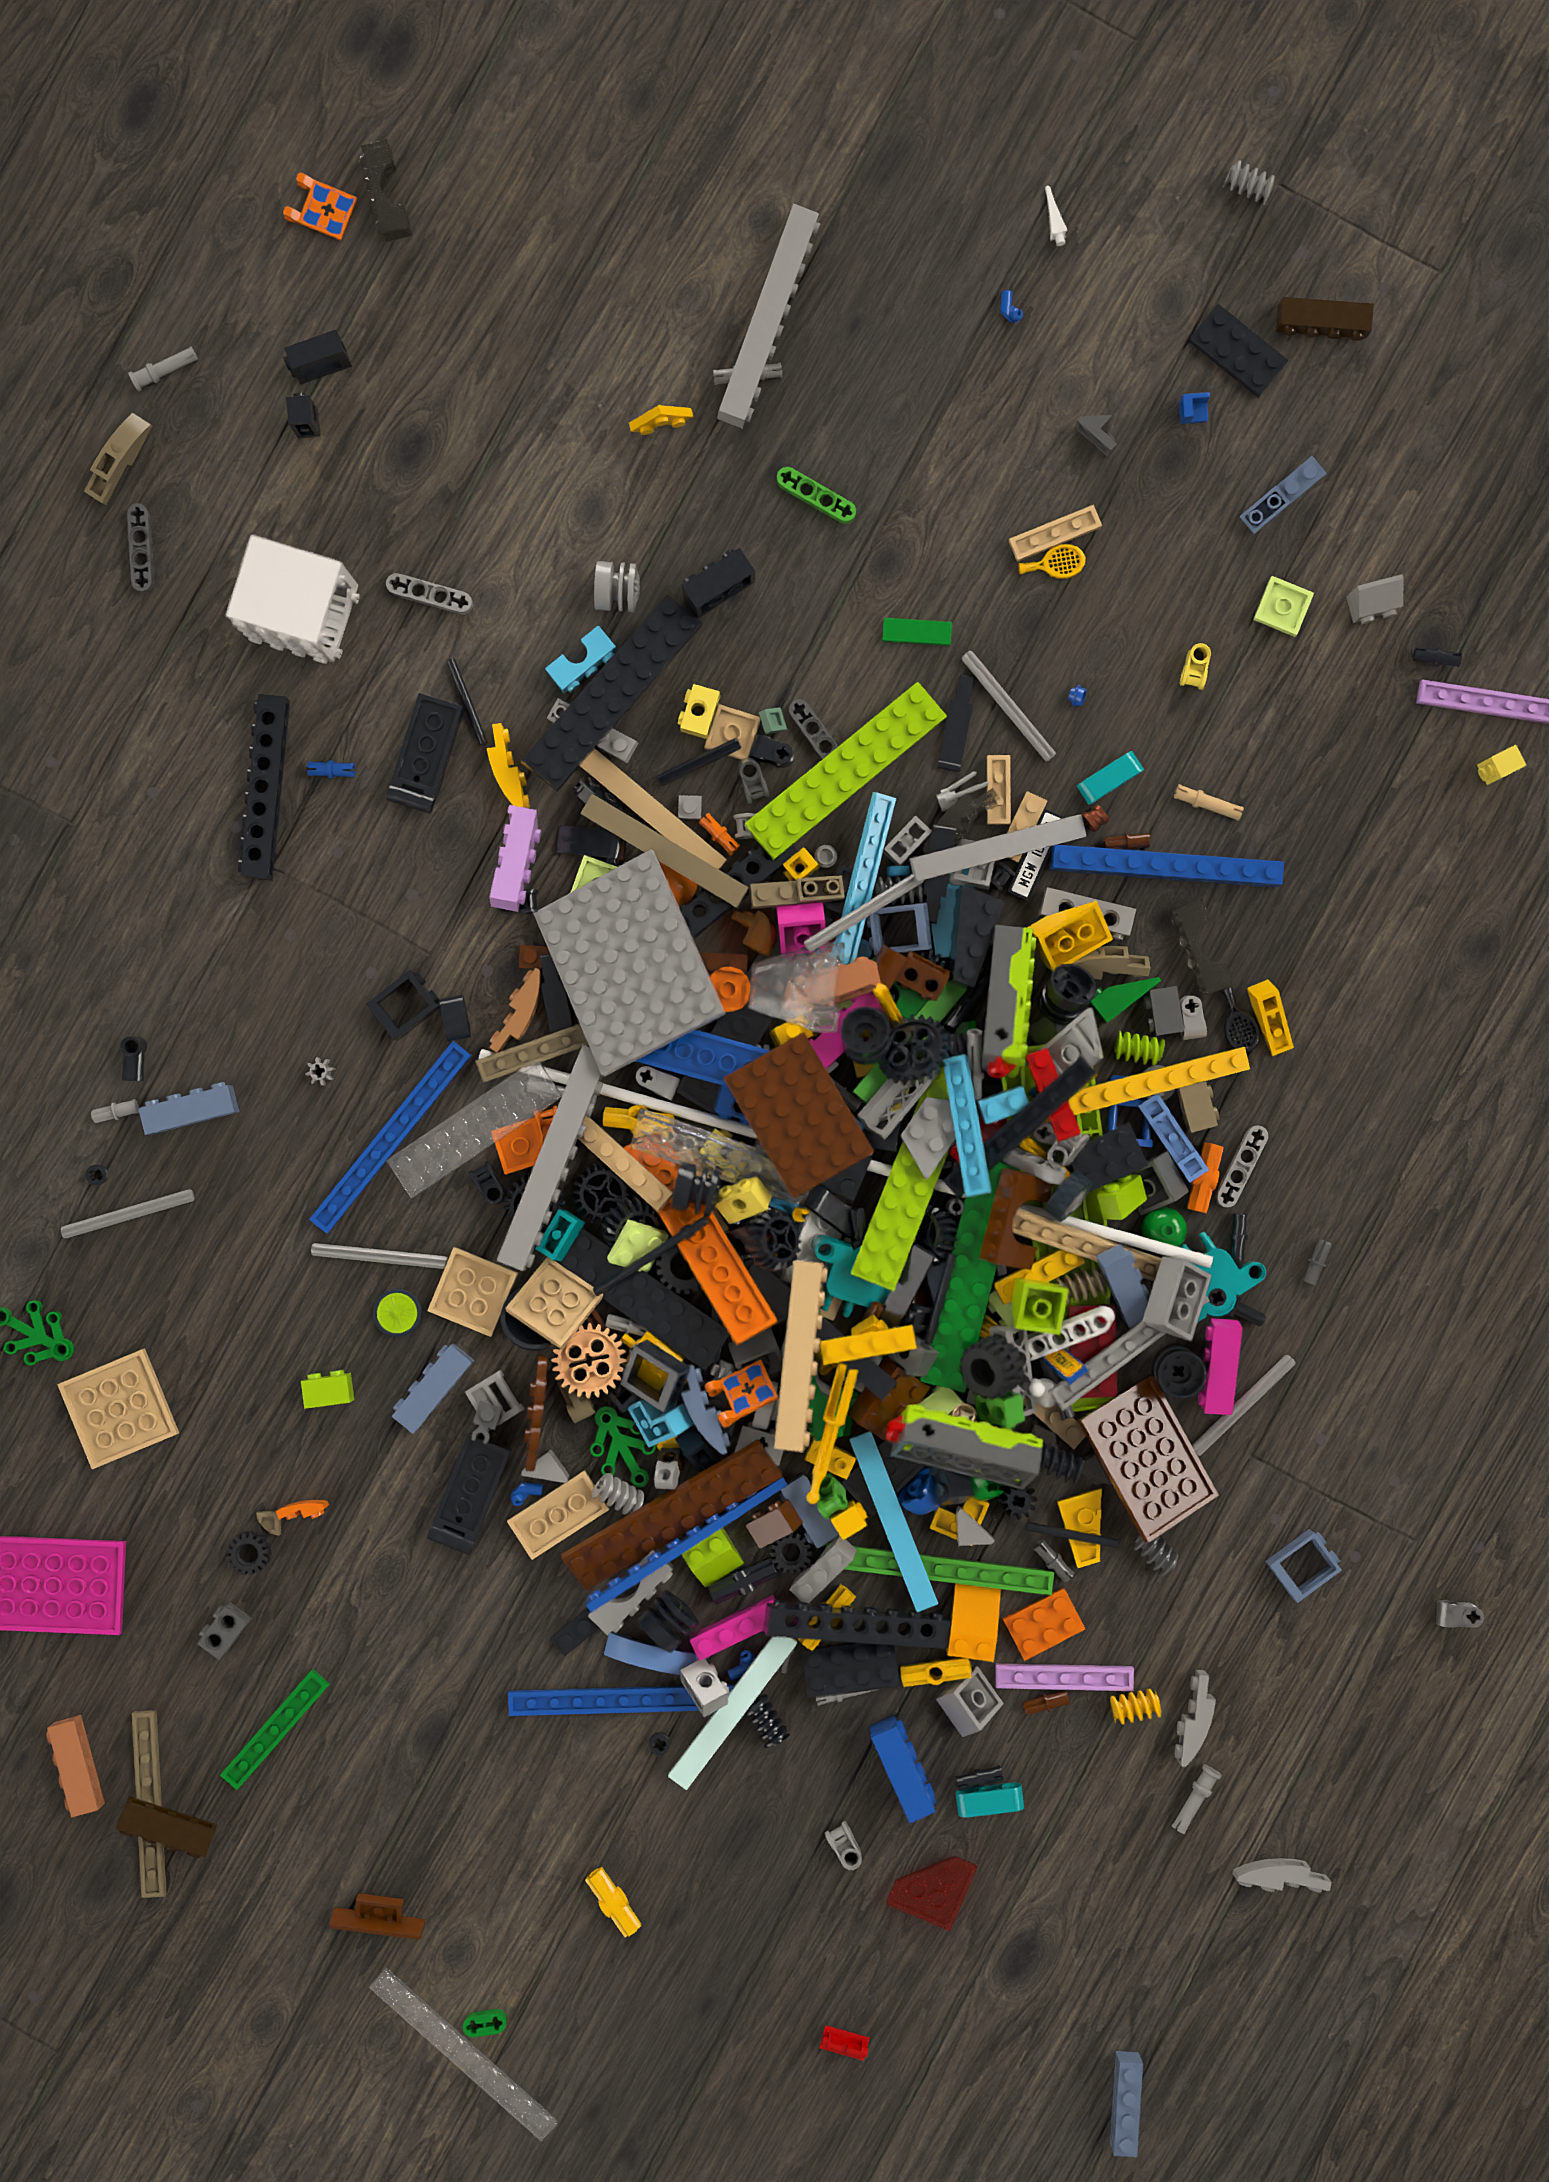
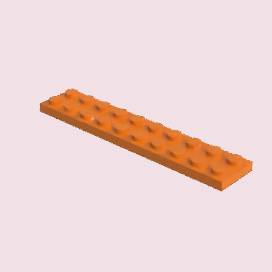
(712, 1260)

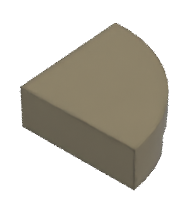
(270, 1521)

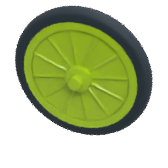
(397, 1312)

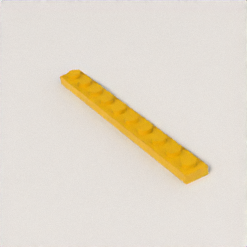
(1159, 1080)

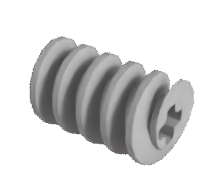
(1250, 181)
(618, 1492)

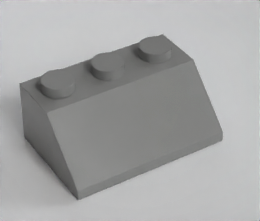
(1176, 1297)

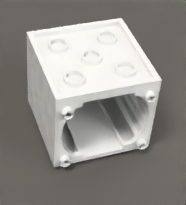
(292, 600)

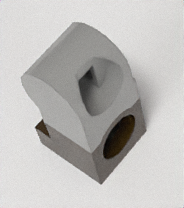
(668, 1471)

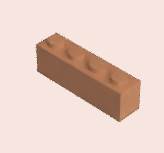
(856, 979)
(75, 1766)

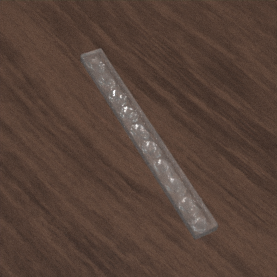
(463, 2054)

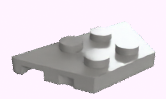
(1075, 1040)
(930, 1134)

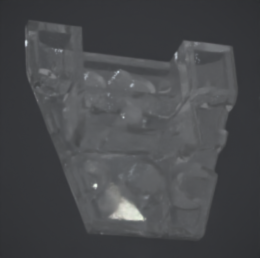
(799, 986)

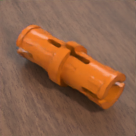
(719, 834)

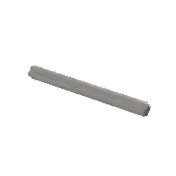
(1008, 705)
(861, 913)
(127, 1213)
(376, 1255)
(1243, 1404)

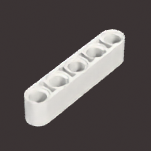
(1071, 1332)

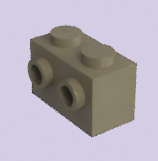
(1197, 1106)

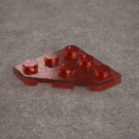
(934, 1891)

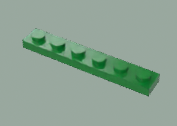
(274, 1729)

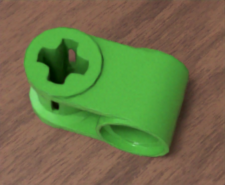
(831, 1496)

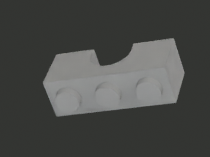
(824, 1570)

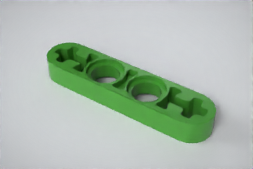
(814, 498)

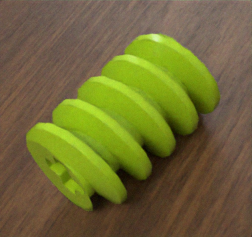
(1138, 1048)

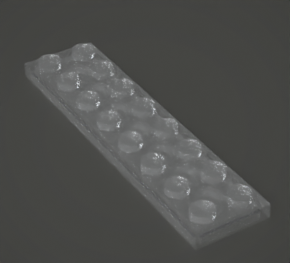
(474, 1128)
(692, 1145)

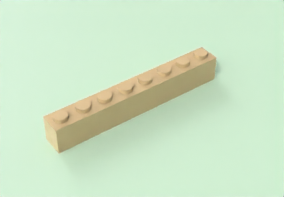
(799, 1356)

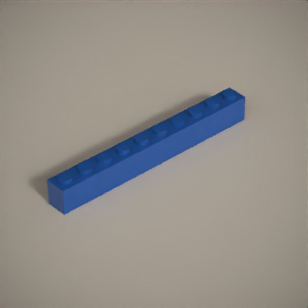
(1167, 866)

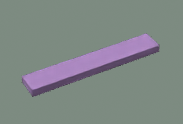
(1483, 701)
(1064, 1677)

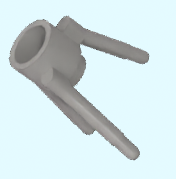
(947, 798)

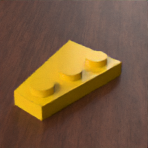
(1083, 1514)

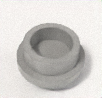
(825, 856)

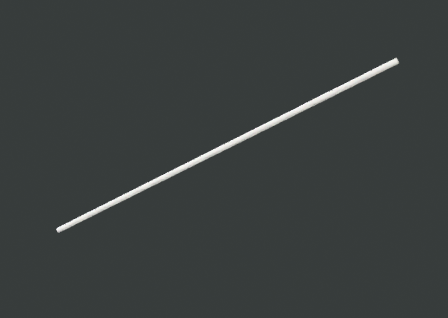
(883, 1169)

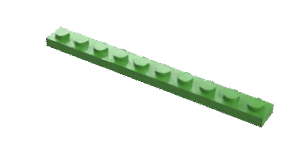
(958, 1571)

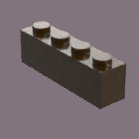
(1324, 318)
(166, 1827)

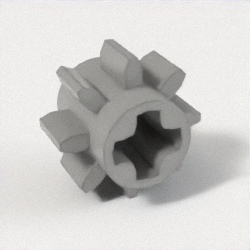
(315, 1067)
(722, 1369)

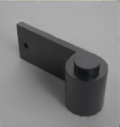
(591, 843)

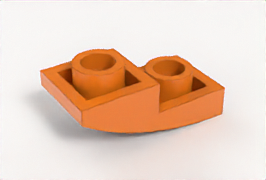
(307, 1508)

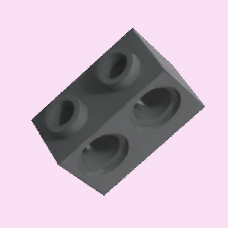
(226, 1632)

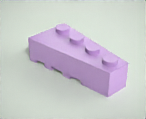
(515, 859)

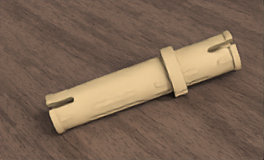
(1198, 798)

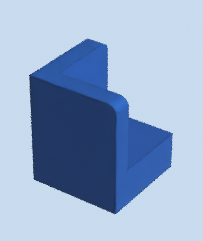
(1194, 408)

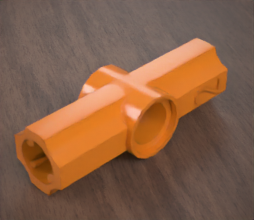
(1207, 1182)

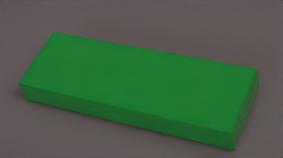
(917, 631)

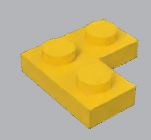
(660, 416)
(945, 1520)

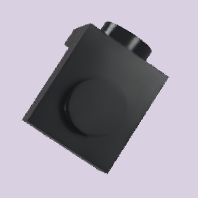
(918, 1316)

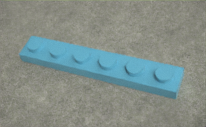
(966, 1126)

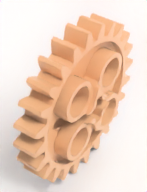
(593, 1382)

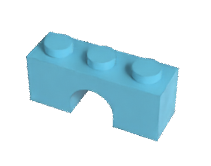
(568, 675)

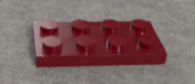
(1091, 1347)

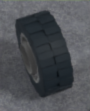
(1068, 1196)

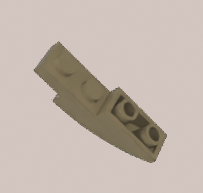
(115, 455)
(796, 892)
(1114, 961)

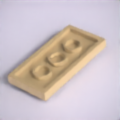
(557, 1515)

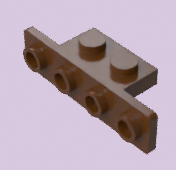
(378, 1916)

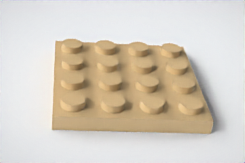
(118, 1408)

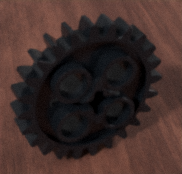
(933, 1047)

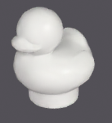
(1039, 1389)

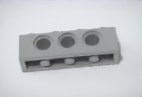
(1122, 915)

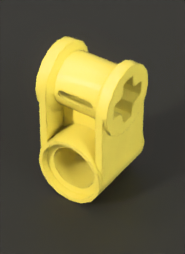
(1196, 671)

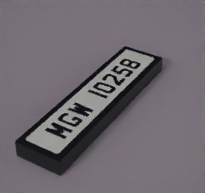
(1031, 864)

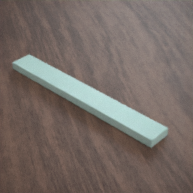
(728, 1716)

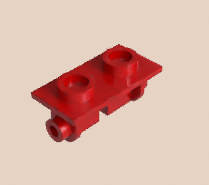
(844, 2043)

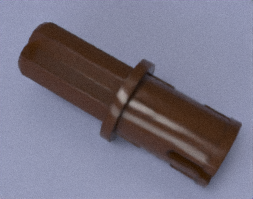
(1127, 841)
(1046, 1702)

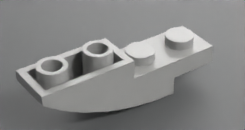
(613, 743)
(1195, 1727)
(1273, 1873)

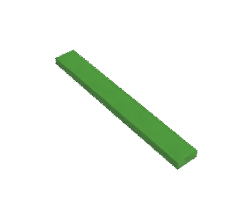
(937, 1010)

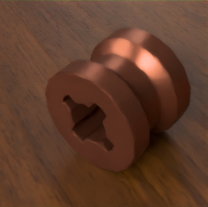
(1095, 818)

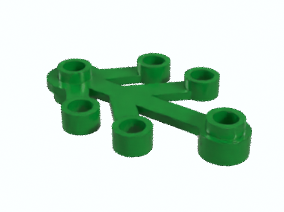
(38, 1335)
(620, 1443)

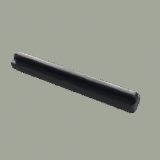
(699, 762)

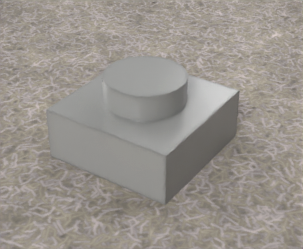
(689, 807)

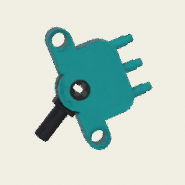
(841, 1259)
(1227, 1282)

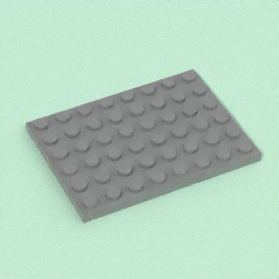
(628, 963)

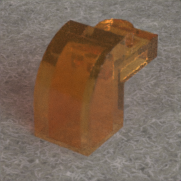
(761, 933)

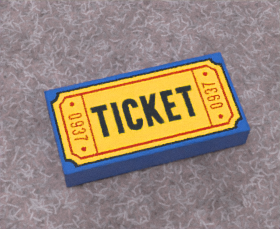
(1065, 1365)

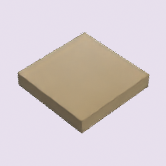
(732, 724)

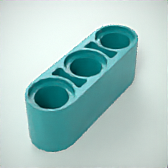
(1110, 777)
(990, 1799)

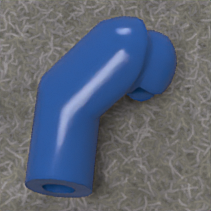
(1007, 309)
(524, 1491)
(745, 1661)

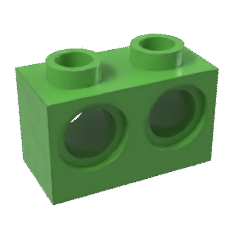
(1001, 1411)

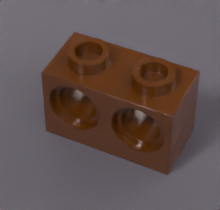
(925, 970)

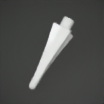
(1057, 226)

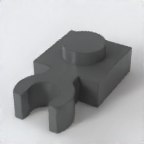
(486, 1418)

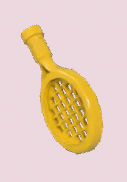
(1033, 566)

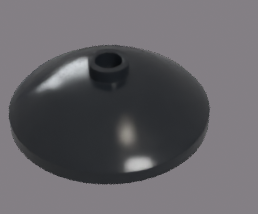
(519, 1333)

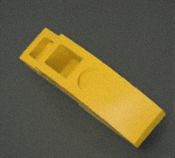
(508, 778)

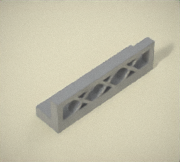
(889, 1094)
(1022, 1347)

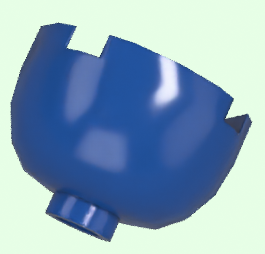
(920, 1494)

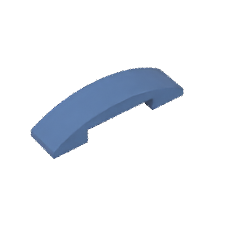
(1173, 1137)
(647, 1655)

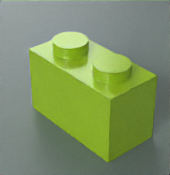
(1121, 1197)
(327, 1390)

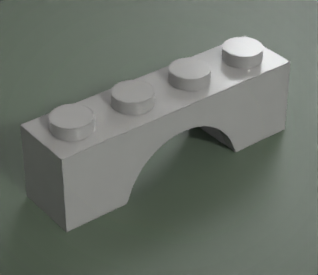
(611, 1614)

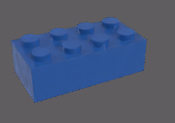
(901, 1766)

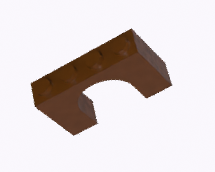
(999, 1242)

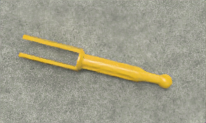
(831, 1427)

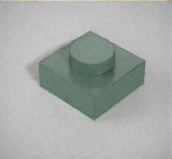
(772, 720)

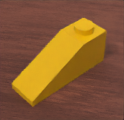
(1270, 1016)

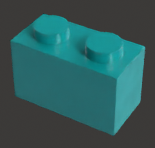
(560, 1235)

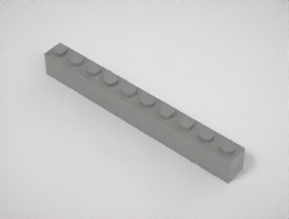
(768, 315)
(552, 1162)

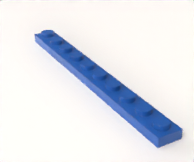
(390, 1137)
(678, 1547)
(601, 1700)

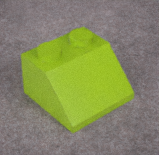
(1038, 1305)
(713, 1558)

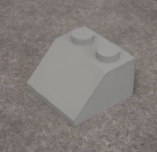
(1376, 599)
(970, 1702)

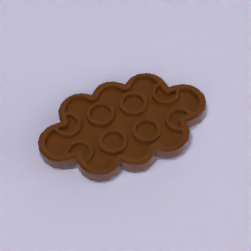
(534, 1413)

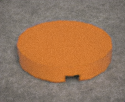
(731, 987)

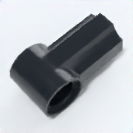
(133, 1061)

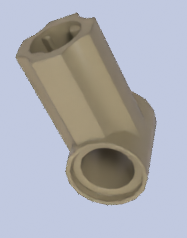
(577, 1407)

